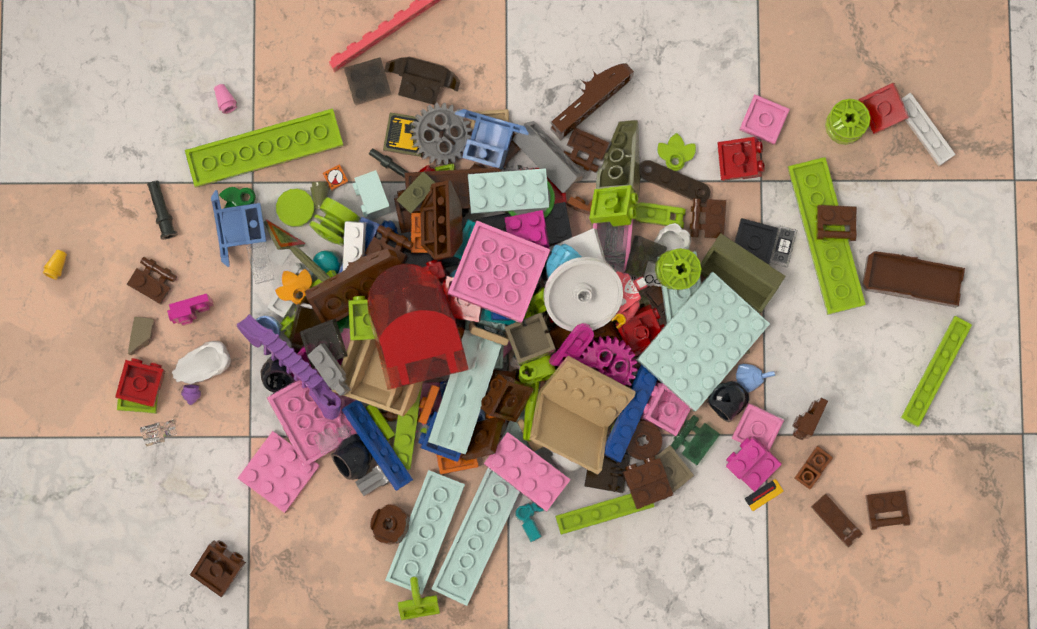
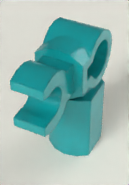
(523, 514)

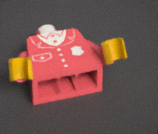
(631, 298)

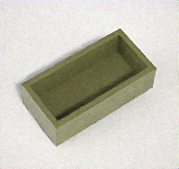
(742, 272)

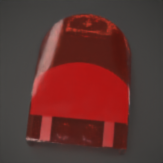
(413, 326)

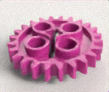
(622, 374)

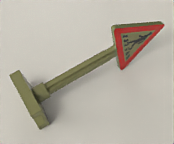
(285, 240)

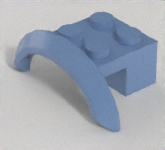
(489, 139)
(237, 226)

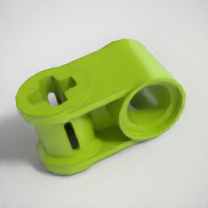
(539, 370)

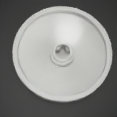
(583, 292)

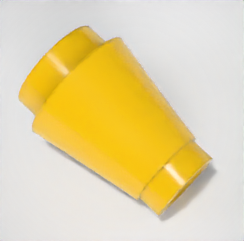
(55, 265)

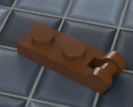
(836, 520)

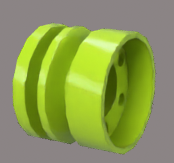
(845, 132)
(333, 223)
(668, 274)

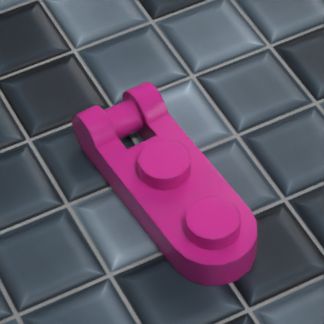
(574, 344)

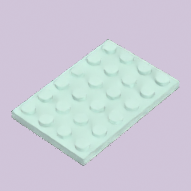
(703, 341)

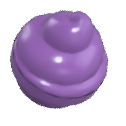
(191, 393)

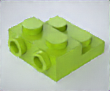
(614, 205)
(359, 319)

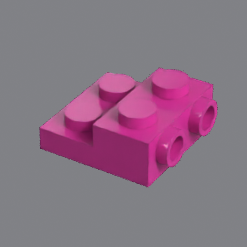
(529, 227)
(184, 310)
(753, 463)

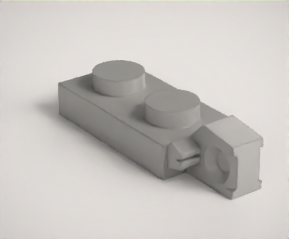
(329, 369)

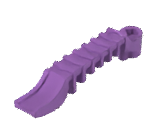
(319, 390)

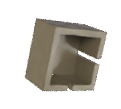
(530, 341)

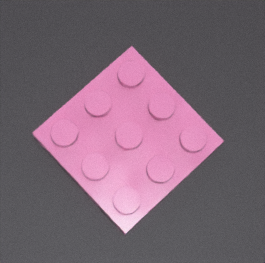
(277, 472)

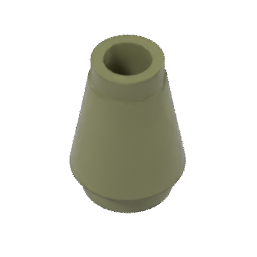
(319, 192)

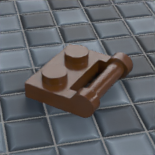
(836, 216)
(887, 503)

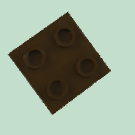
(610, 477)

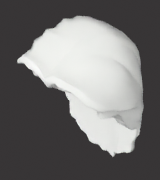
(673, 238)
(202, 363)

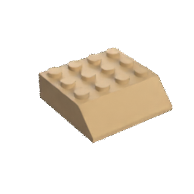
(368, 381)

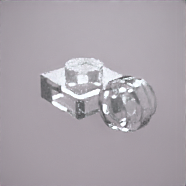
(328, 440)

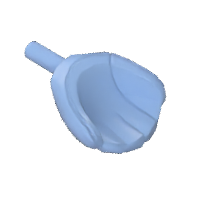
(751, 377)

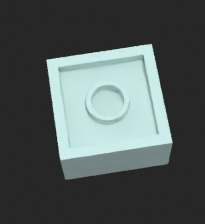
(372, 195)

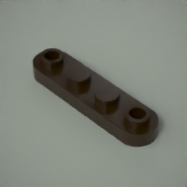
(673, 181)

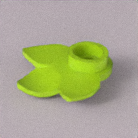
(676, 150)

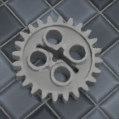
(431, 148)

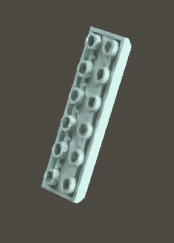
(464, 395)

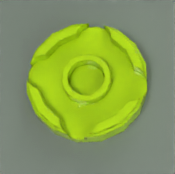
(295, 207)

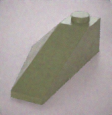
(622, 159)

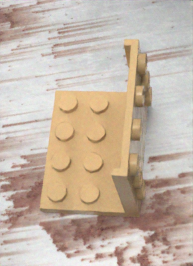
(576, 413)

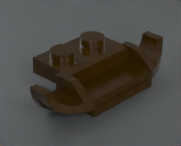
(422, 78)
(304, 319)

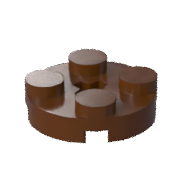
(653, 437)
(400, 524)

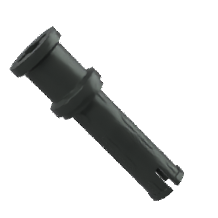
(163, 218)

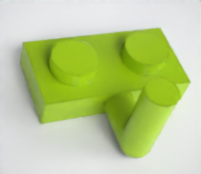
(418, 606)

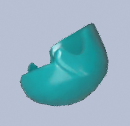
(328, 261)

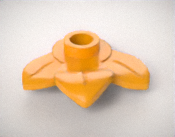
(294, 284)

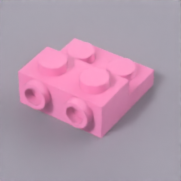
(665, 410)

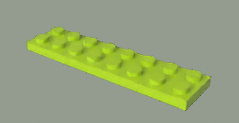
(263, 148)
(830, 256)

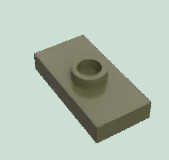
(416, 192)

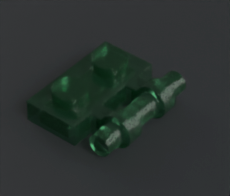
(700, 443)

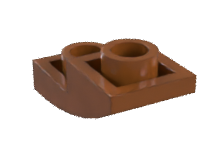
(579, 205)
(813, 467)

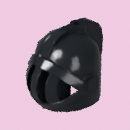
(275, 376)
(728, 400)
(352, 458)

